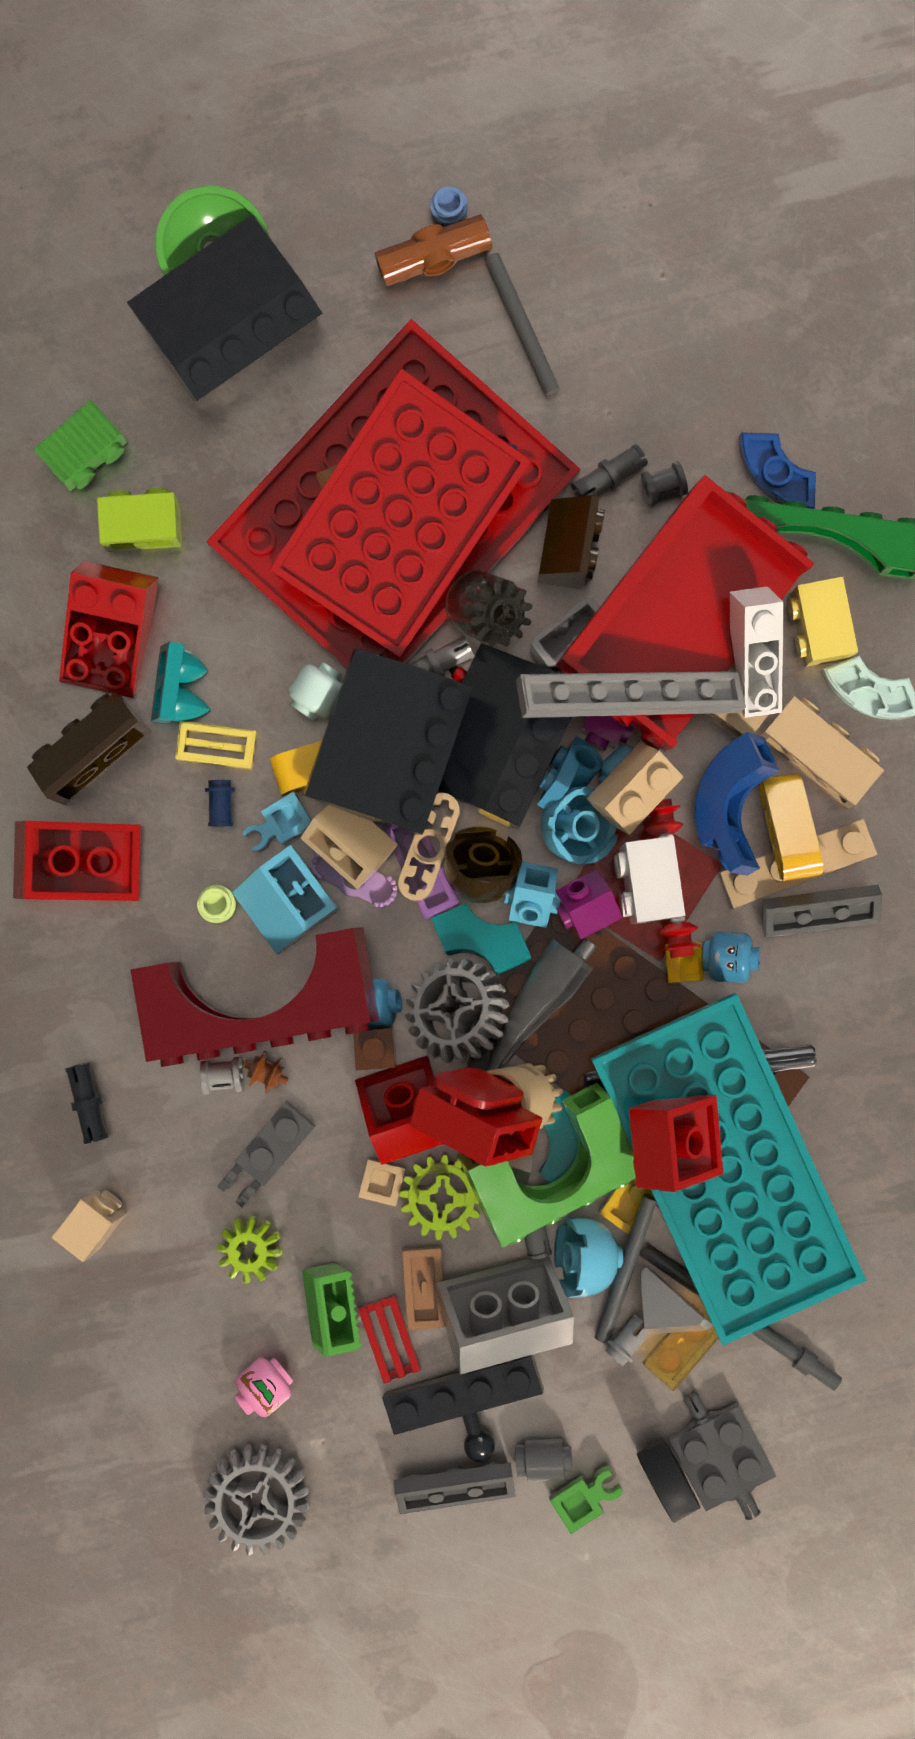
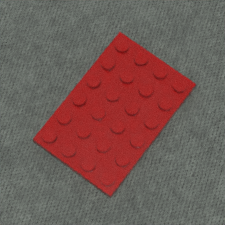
(400, 513)

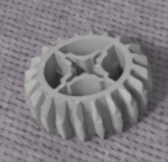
(450, 981)
(242, 1495)

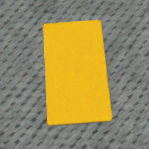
(493, 817)

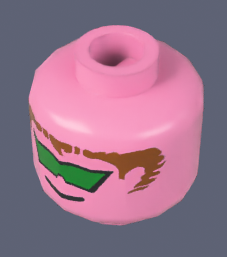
(262, 1387)

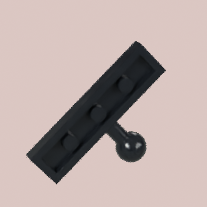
(464, 1397)

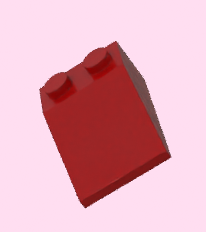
(76, 861)

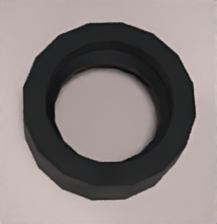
(668, 1480)

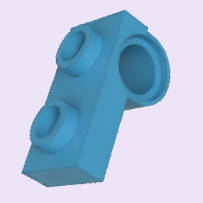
(572, 768)

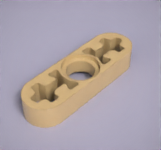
(429, 878)

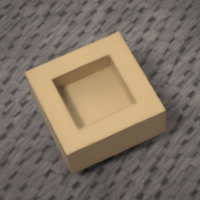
(382, 1182)

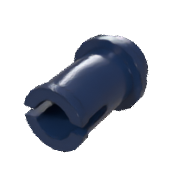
(220, 803)

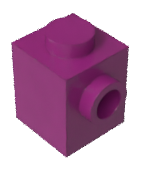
(604, 732)
(587, 904)

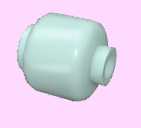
(315, 690)

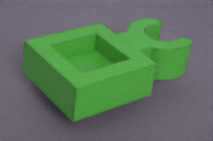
(579, 1502)

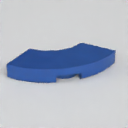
(774, 471)

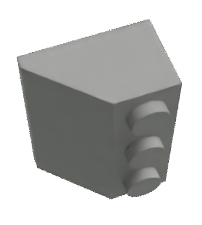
(505, 1313)

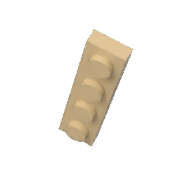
(838, 850)

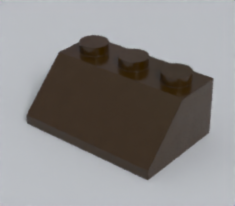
(87, 748)

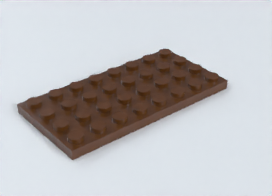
(612, 1006)

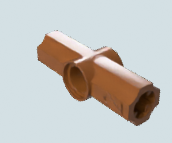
(433, 250)

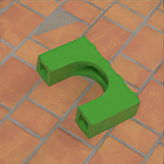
(600, 1166)

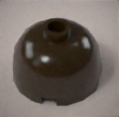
(481, 864)

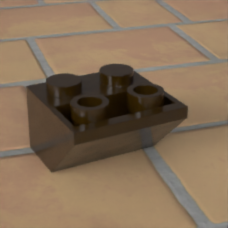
(568, 541)

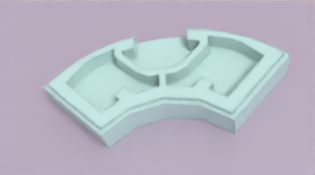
(869, 692)

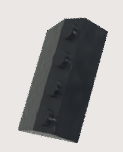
(224, 308)
(388, 742)
(496, 751)

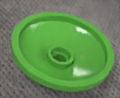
(199, 218)

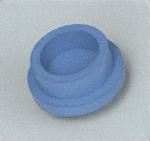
(449, 205)

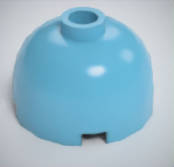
(576, 829)
(587, 1256)

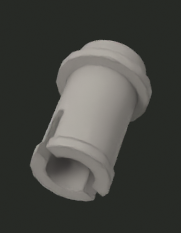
(626, 1343)

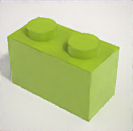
(139, 520)

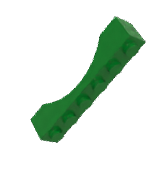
(882, 543)

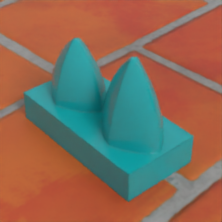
(169, 699)

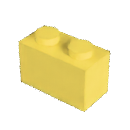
(822, 622)

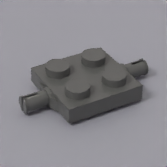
(721, 1456)

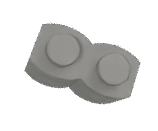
(556, 637)

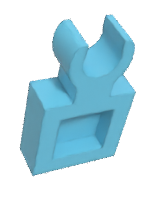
(283, 819)

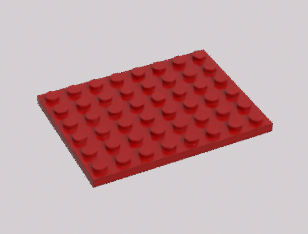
(273, 510)

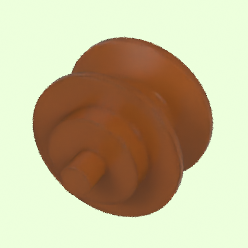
(265, 1072)

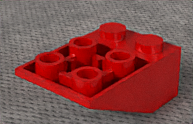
(107, 627)

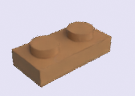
(421, 1274)

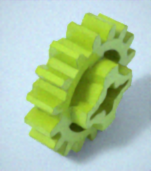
(423, 1196)

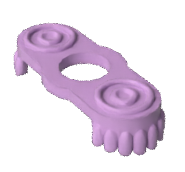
(376, 890)

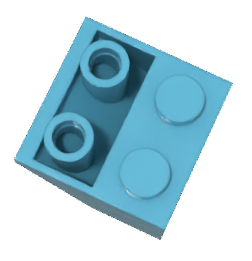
(285, 899)

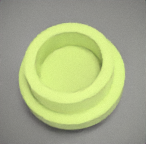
(216, 904)

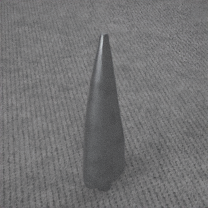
(547, 989)

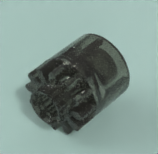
(487, 607)

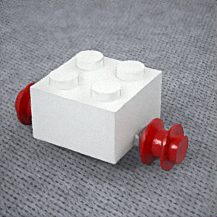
(654, 881)

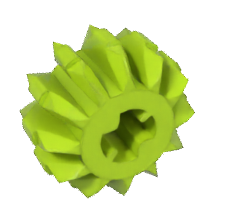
(235, 1249)

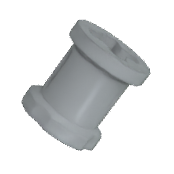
(222, 1075)

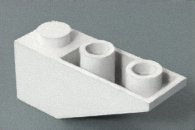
(758, 648)

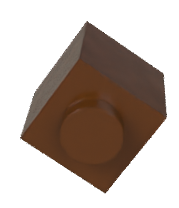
(375, 1049)

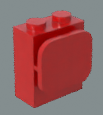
(476, 1116)

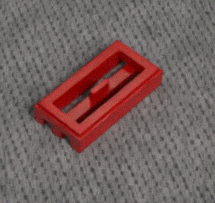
(400, 1371)

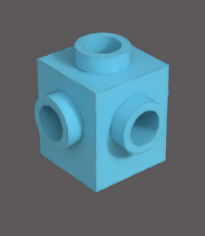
(531, 902)

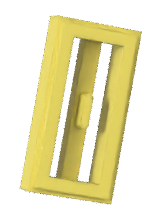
(248, 749)

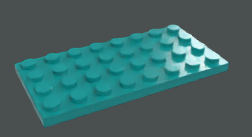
(765, 1229)

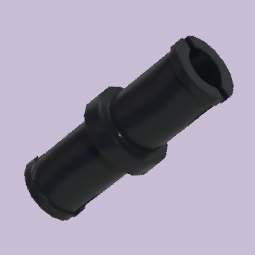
(86, 1103)

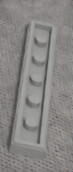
(629, 694)

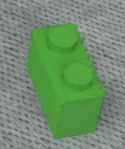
(81, 446)
(331, 1309)

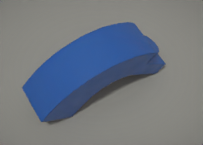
(722, 796)

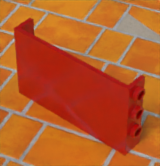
(676, 598)

